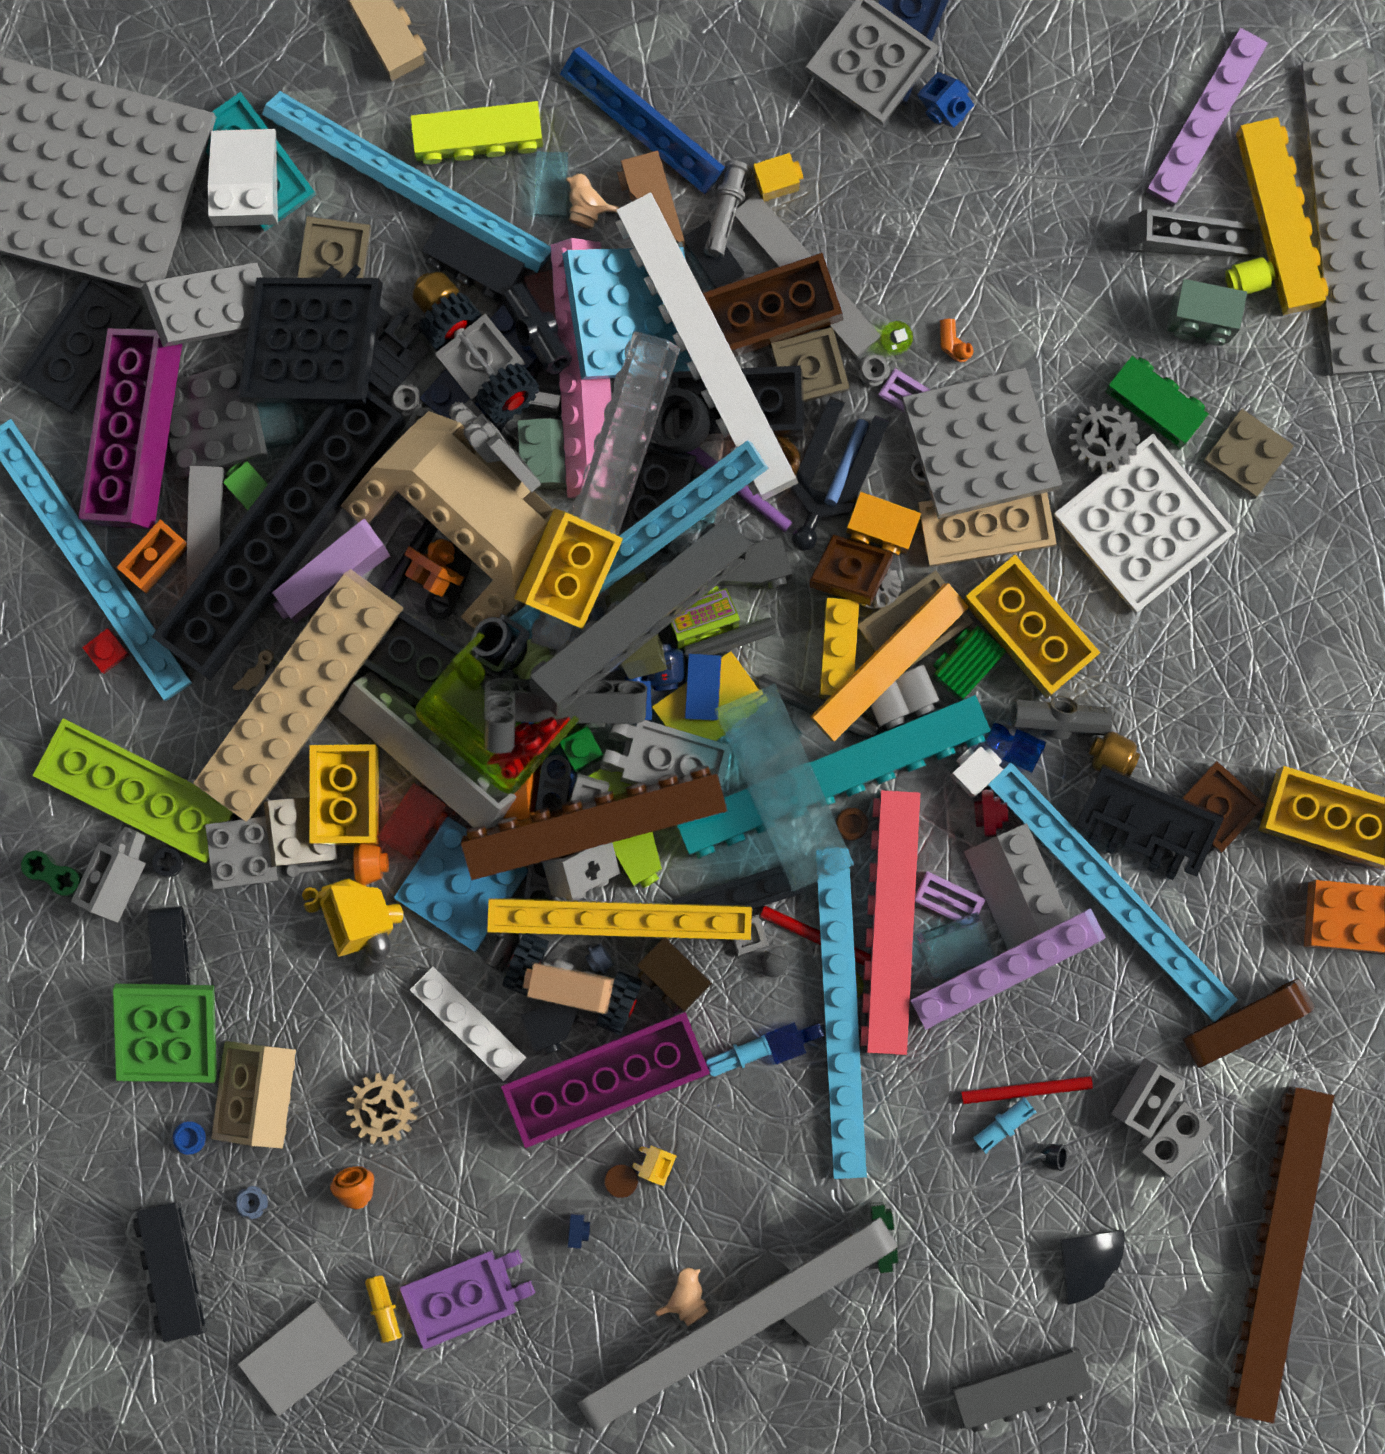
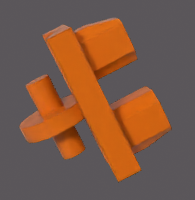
(432, 568)

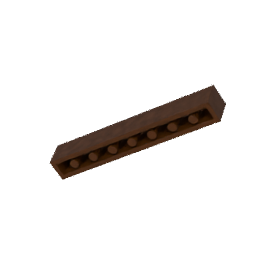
(593, 823)

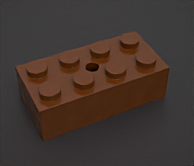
(798, 289)

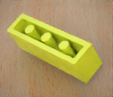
(477, 132)

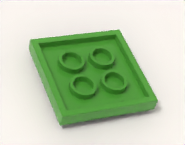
(165, 1032)

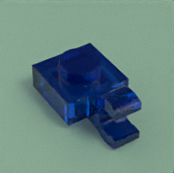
(1019, 749)
(788, 1041)

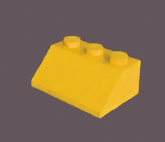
(568, 568)
(344, 794)

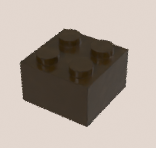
(673, 976)

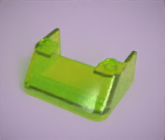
(456, 715)

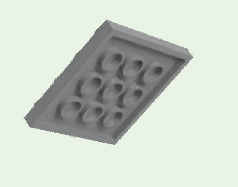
(981, 443)

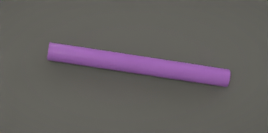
(745, 493)

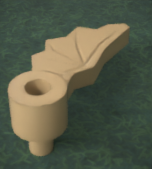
(257, 673)

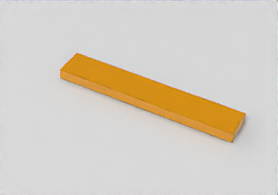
(889, 662)

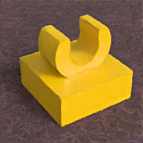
(656, 1165)

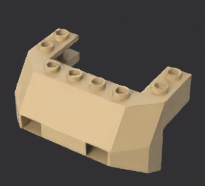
(466, 498)

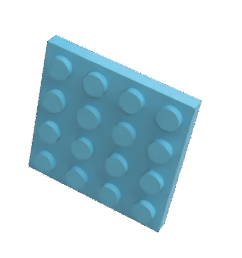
(608, 306)

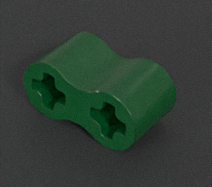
(51, 874)

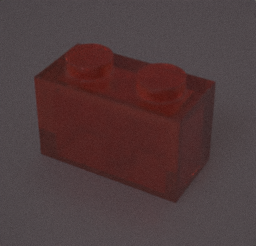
(413, 822)

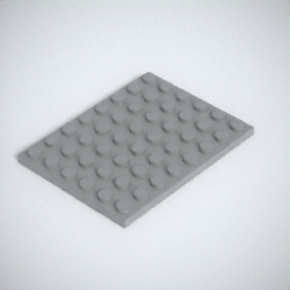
(94, 174)

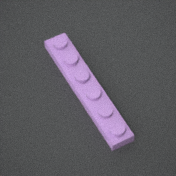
(1207, 117)

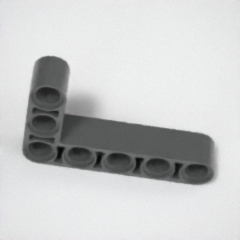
(513, 702)

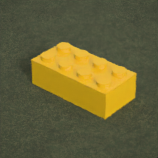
(1031, 626)
(1326, 816)

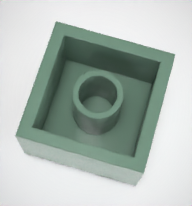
(1206, 312)

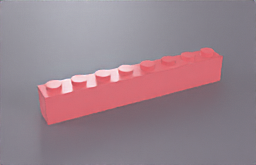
(892, 922)

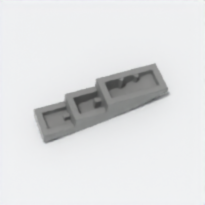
(204, 518)

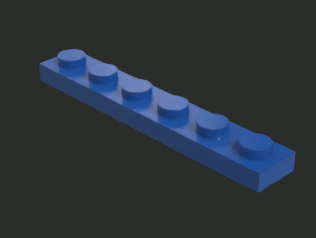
(641, 120)

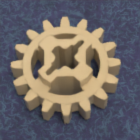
(377, 1123)

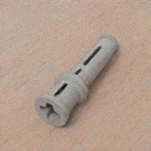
(730, 195)

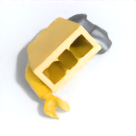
(356, 920)

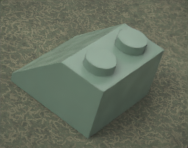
(543, 451)

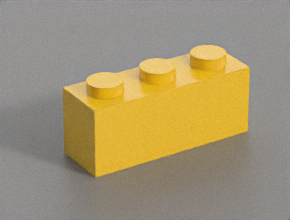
(838, 644)

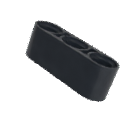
(169, 946)

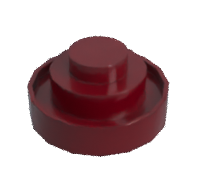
(990, 813)

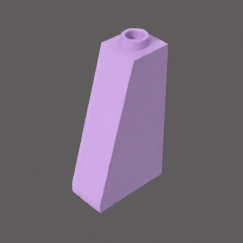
(310, 586)

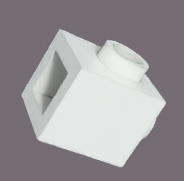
(976, 770)

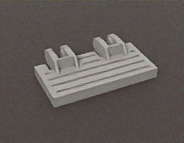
(490, 442)

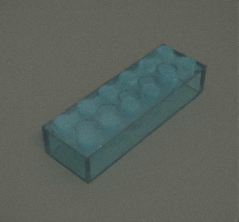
(783, 788)

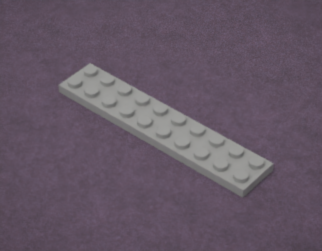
(1347, 212)

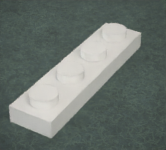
(468, 1023)

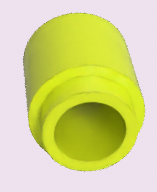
(1251, 275)

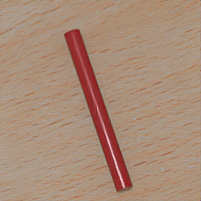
(804, 930)
(1026, 1090)

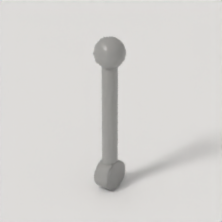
(295, 870)

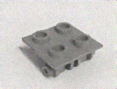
(240, 853)

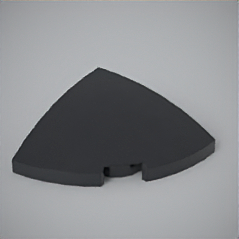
(1090, 1262)

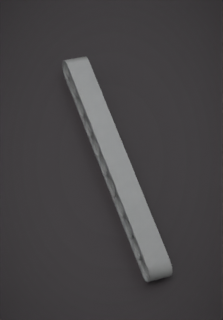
(737, 1324)

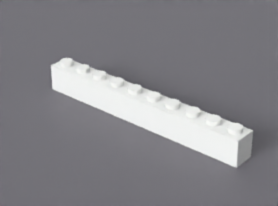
(703, 340)

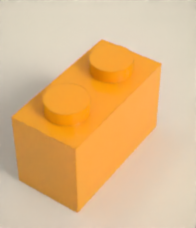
(882, 524)

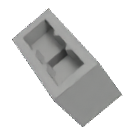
(1181, 1145)

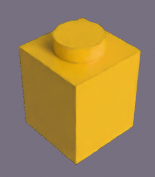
(777, 177)

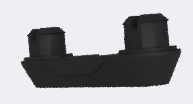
(442, 607)

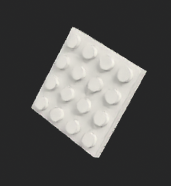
(1144, 524)

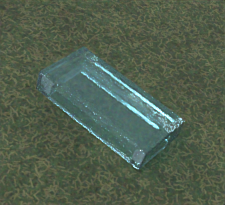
(551, 184)

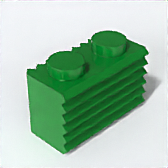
(968, 663)

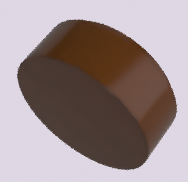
(852, 824)
(621, 1181)

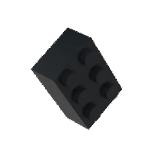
(659, 479)

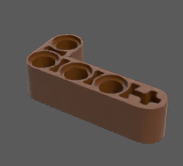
(1249, 1023)

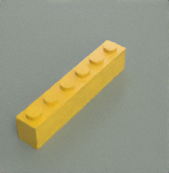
(1281, 215)

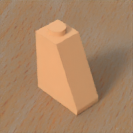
(569, 987)

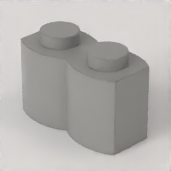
(907, 695)

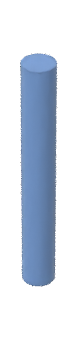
(846, 462)

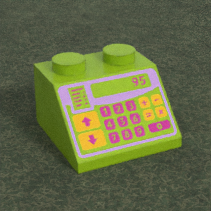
(705, 618)

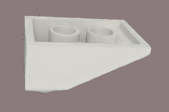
(243, 178)

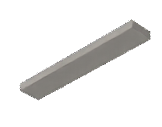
(784, 249)

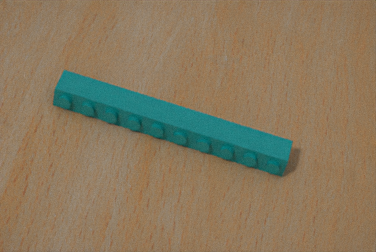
(852, 769)

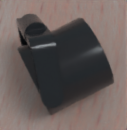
(502, 645)

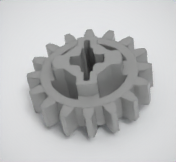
(1114, 428)

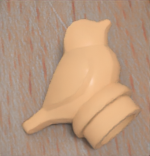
(586, 202)
(686, 1298)

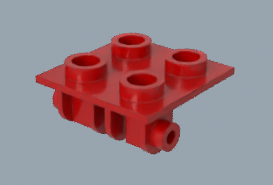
(529, 742)

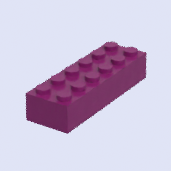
(130, 430)
(605, 1080)

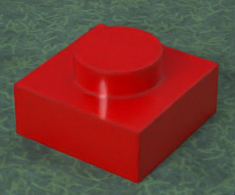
(106, 651)

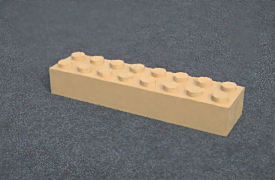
(298, 695)

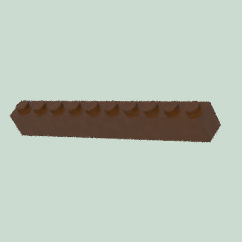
(1280, 1255)

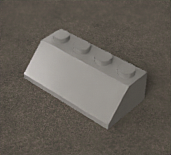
(1016, 885)

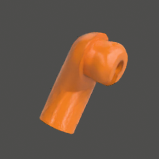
(951, 344)

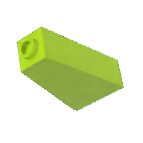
(635, 854)

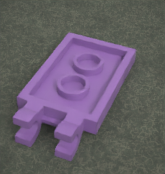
(463, 1297)

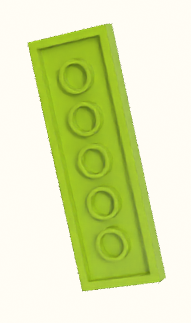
(130, 789)

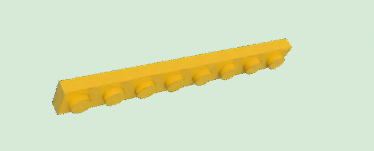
(619, 919)

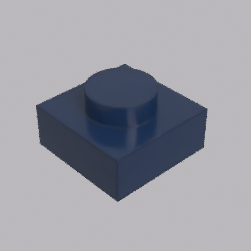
(578, 1230)

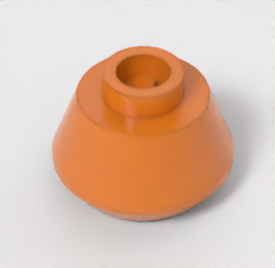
(369, 863)
(353, 1187)

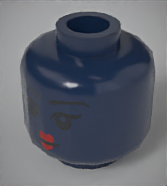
(675, 670)

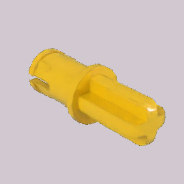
(383, 1309)

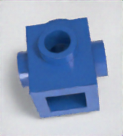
(945, 100)

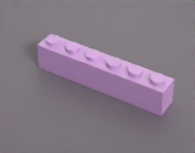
(1008, 968)

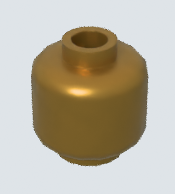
(431, 288)
(1114, 752)

